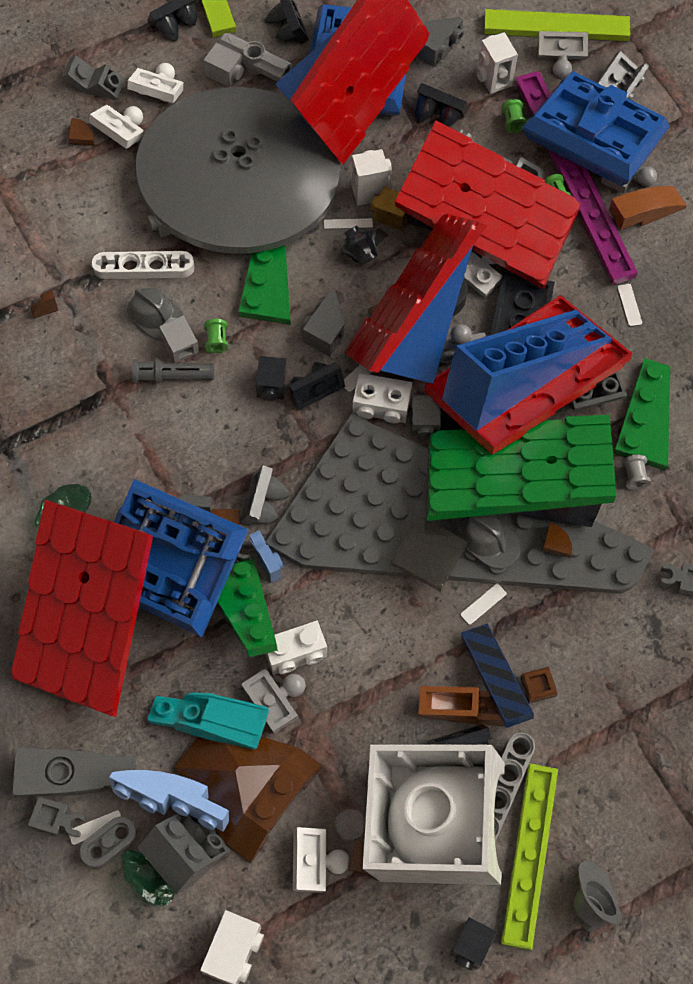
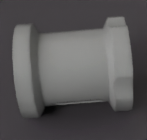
(636, 472)

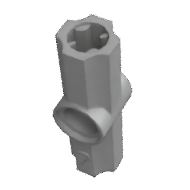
(255, 57)

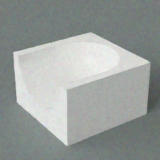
(432, 814)

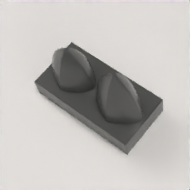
(262, 486)

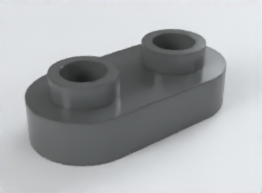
(106, 840)

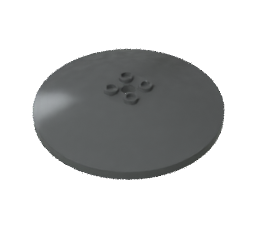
(228, 200)

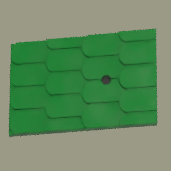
(549, 473)

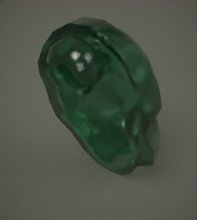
(70, 495)
(145, 880)

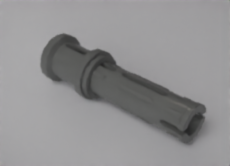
(158, 371)

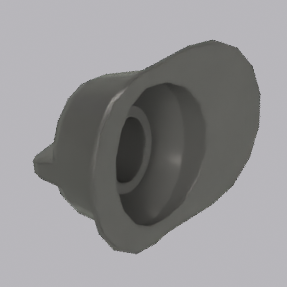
(150, 309)
(490, 540)
(595, 898)

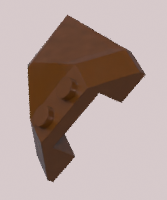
(249, 784)

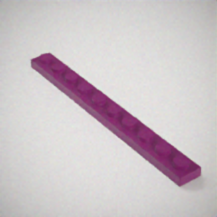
(581, 186)

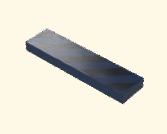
(497, 676)

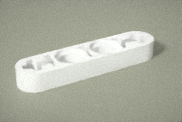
(143, 261)

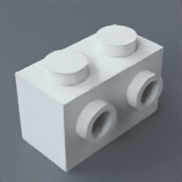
(496, 63)
(369, 175)
(382, 398)
(297, 648)
(232, 948)

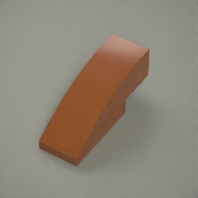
(645, 205)
(458, 705)

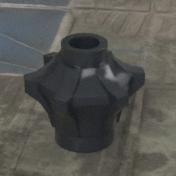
(360, 245)

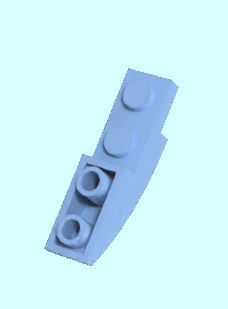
(159, 790)

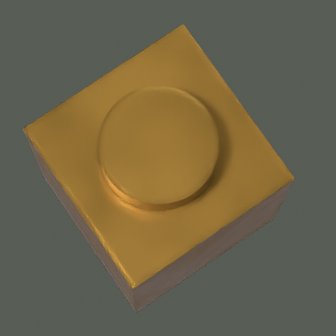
(385, 209)

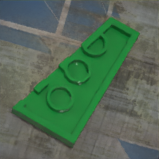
(266, 287)
(647, 417)
(246, 609)

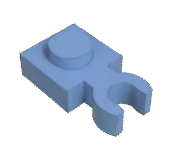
(270, 561)

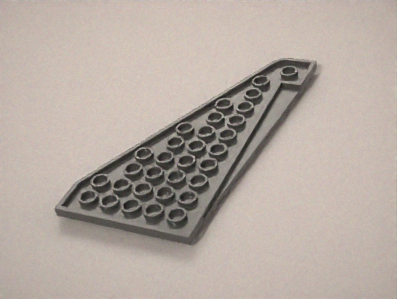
(376, 487)

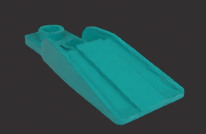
(212, 718)

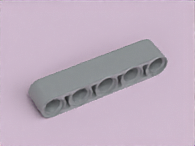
(518, 765)

